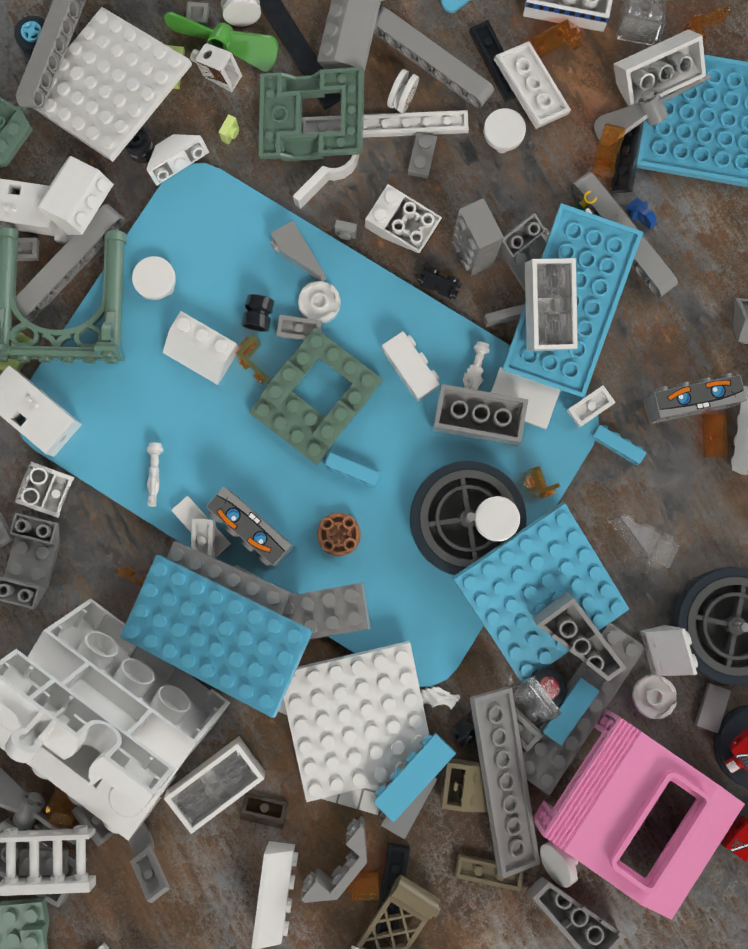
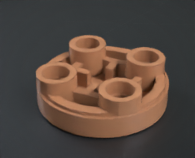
(338, 534)

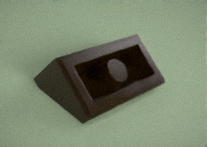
(264, 810)

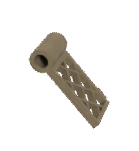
(414, 901)

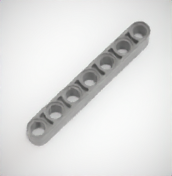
(48, 53)
(432, 58)
(646, 261)
(67, 263)

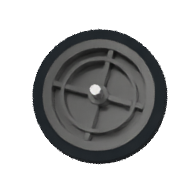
(445, 513)
(716, 618)

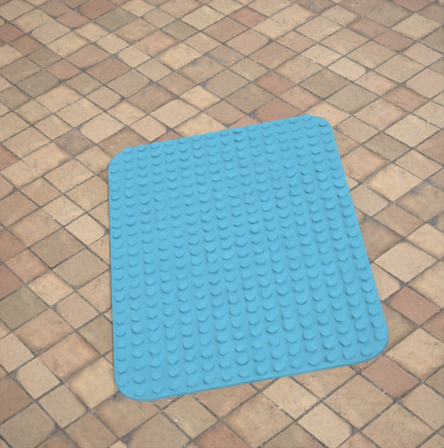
(221, 251)

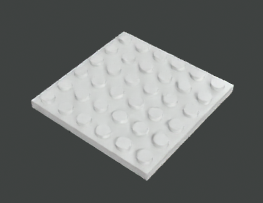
(111, 83)
(355, 719)

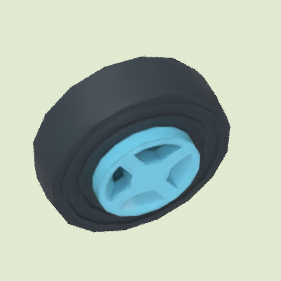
(25, 30)

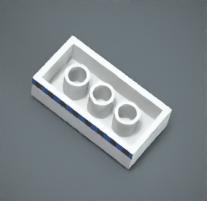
(581, 13)

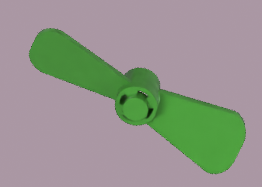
(253, 48)

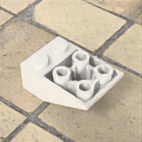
(401, 220)
(669, 651)

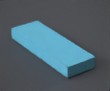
(572, 710)

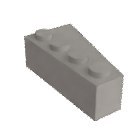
(575, 631)
(572, 919)

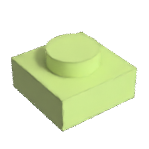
(229, 129)

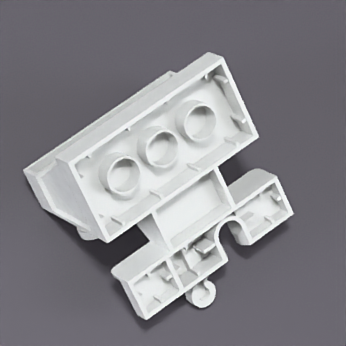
(102, 716)

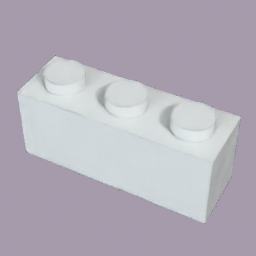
(411, 366)

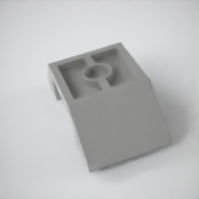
(522, 245)
(30, 561)
(320, 886)

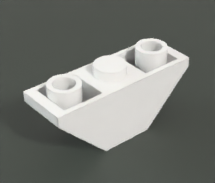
(174, 155)

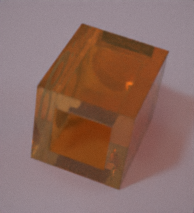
(364, 886)

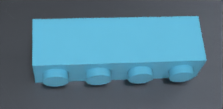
(414, 776)

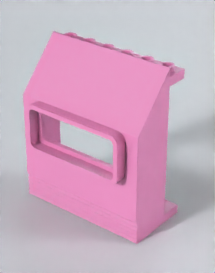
(613, 798)

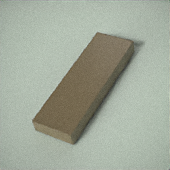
(485, 872)

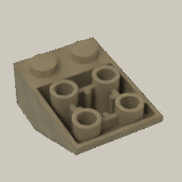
(463, 787)

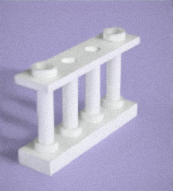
(56, 883)

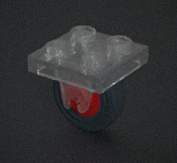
(541, 694)

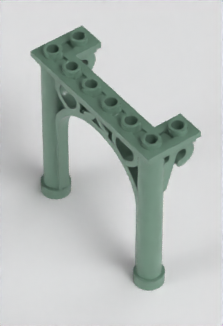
(107, 346)

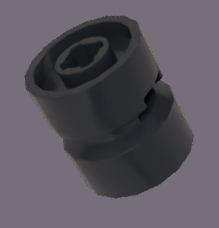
(140, 147)
(257, 315)

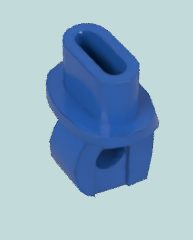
(640, 211)

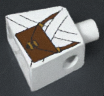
(217, 66)

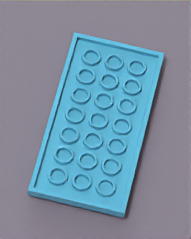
(603, 261)
(216, 635)

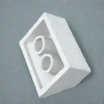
(75, 196)
(200, 348)

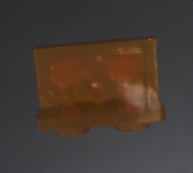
(536, 483)

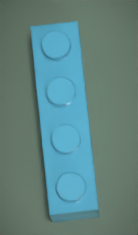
(620, 446)
(352, 469)

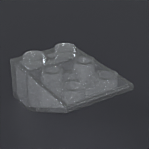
(642, 21)
(644, 543)

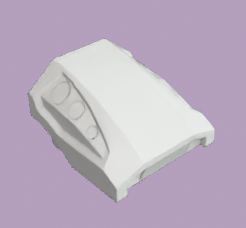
(44, 489)

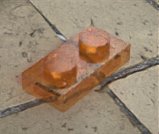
(715, 435)

